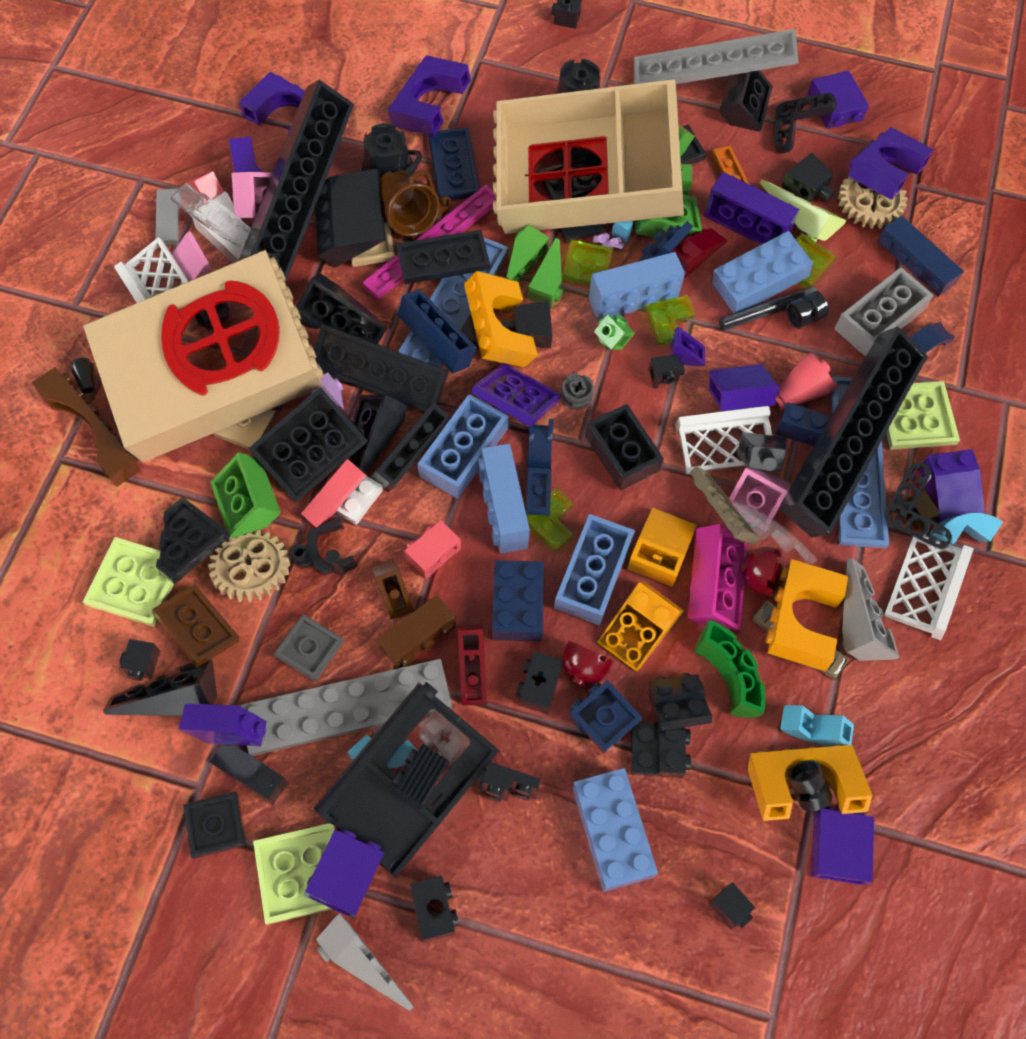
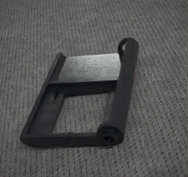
(362, 793)

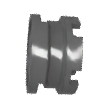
(577, 391)

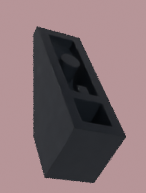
(250, 772)

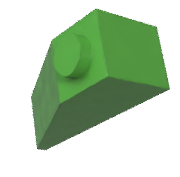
(528, 249)
(548, 279)

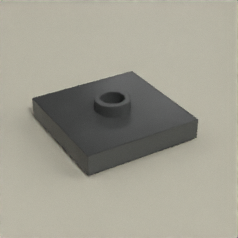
(309, 648)

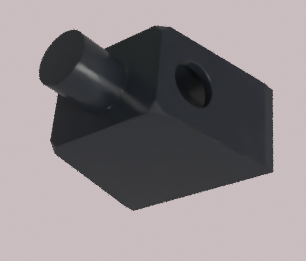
(809, 180)
(533, 321)
(765, 451)

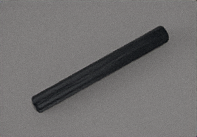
(762, 310)

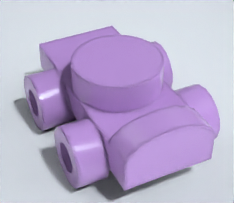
(607, 242)

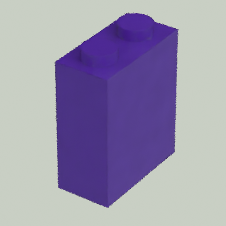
(849, 98)
(742, 387)
(223, 724)
(842, 846)
(344, 873)

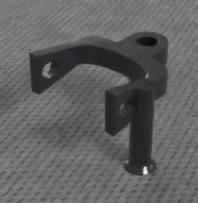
(309, 554)

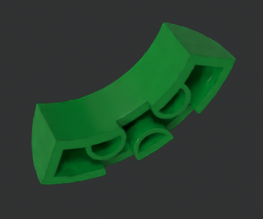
(736, 667)

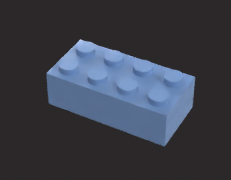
(762, 272)
(635, 285)
(455, 452)
(503, 499)
(594, 569)
(614, 830)

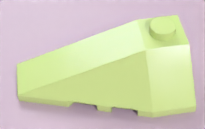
(811, 219)

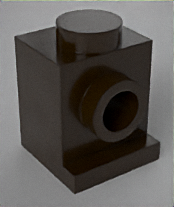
(925, 508)

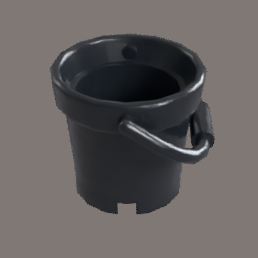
(578, 76)
(388, 151)

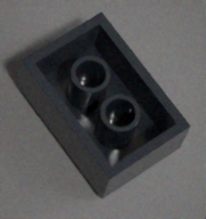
(623, 447)

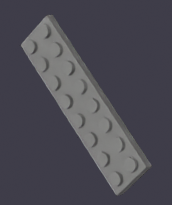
(718, 58)
(341, 706)

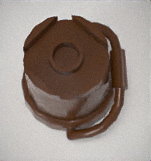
(408, 203)

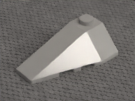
(862, 625)
(348, 951)

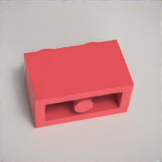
(432, 549)

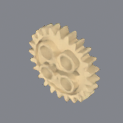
(858, 201)
(249, 566)

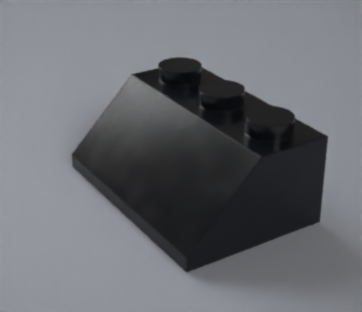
(746, 100)

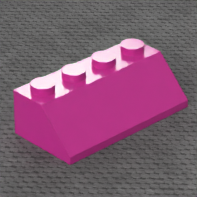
(717, 578)

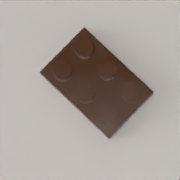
(195, 625)

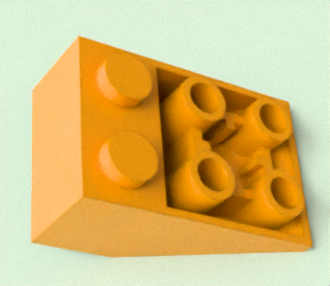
(661, 547)
(640, 625)

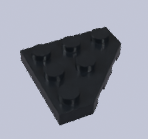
(187, 539)

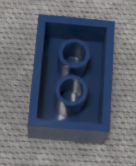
(518, 601)

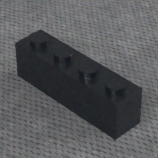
(411, 447)

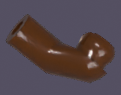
(445, 202)

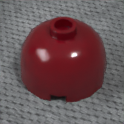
(762, 570)
(585, 664)

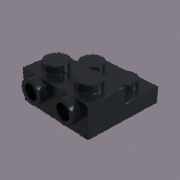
(679, 701)
(659, 751)
(499, 781)

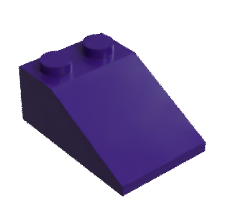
(954, 483)

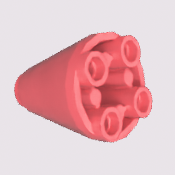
(805, 383)

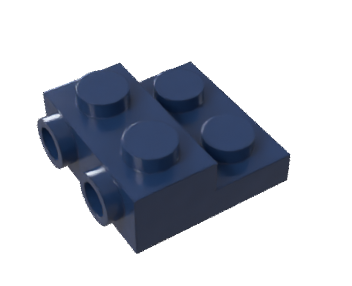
(665, 241)
(604, 715)

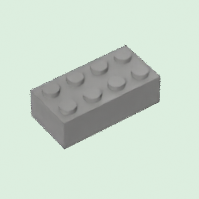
(885, 307)

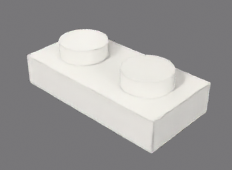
(360, 500)

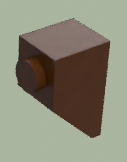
(392, 588)

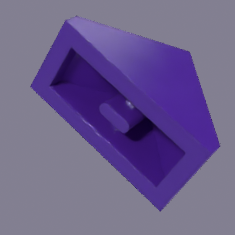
(688, 348)

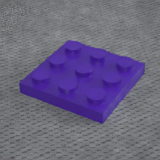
(516, 394)

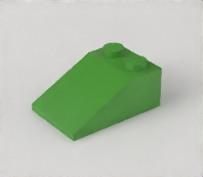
(651, 227)

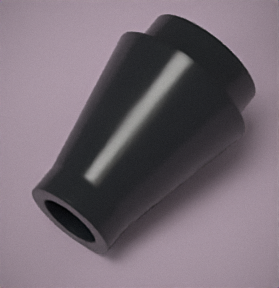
(84, 374)

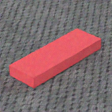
(333, 494)

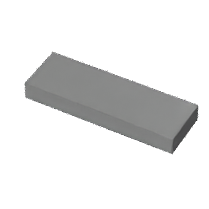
(167, 217)

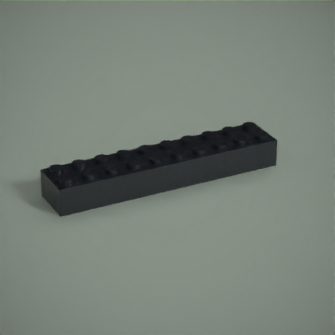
(299, 175)
(853, 433)

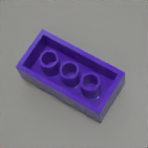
(749, 210)

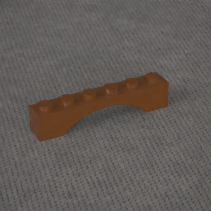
(111, 456)

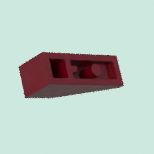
(697, 249)
(472, 665)

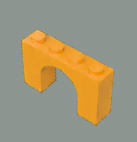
(495, 340)
(788, 637)
(839, 765)

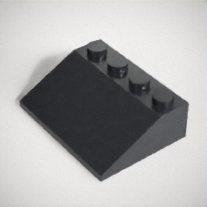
(349, 216)
(308, 444)

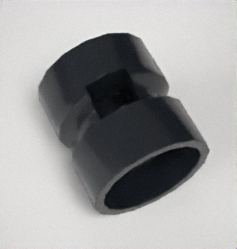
(807, 310)
(810, 785)

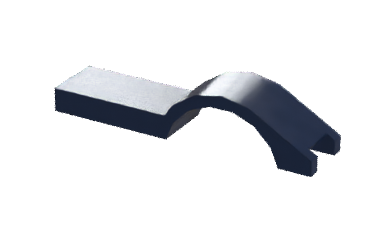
(932, 336)
(539, 470)

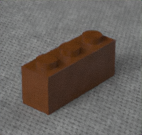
(417, 632)

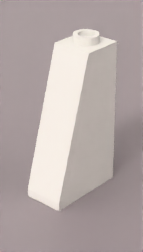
(227, 248)

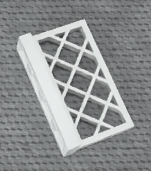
(137, 284)
(717, 422)
(946, 598)

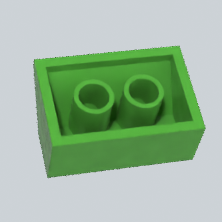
(244, 495)

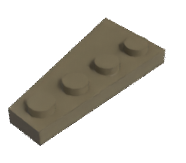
(724, 507)

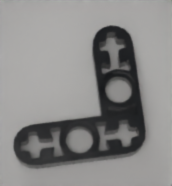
(790, 117)
(907, 507)

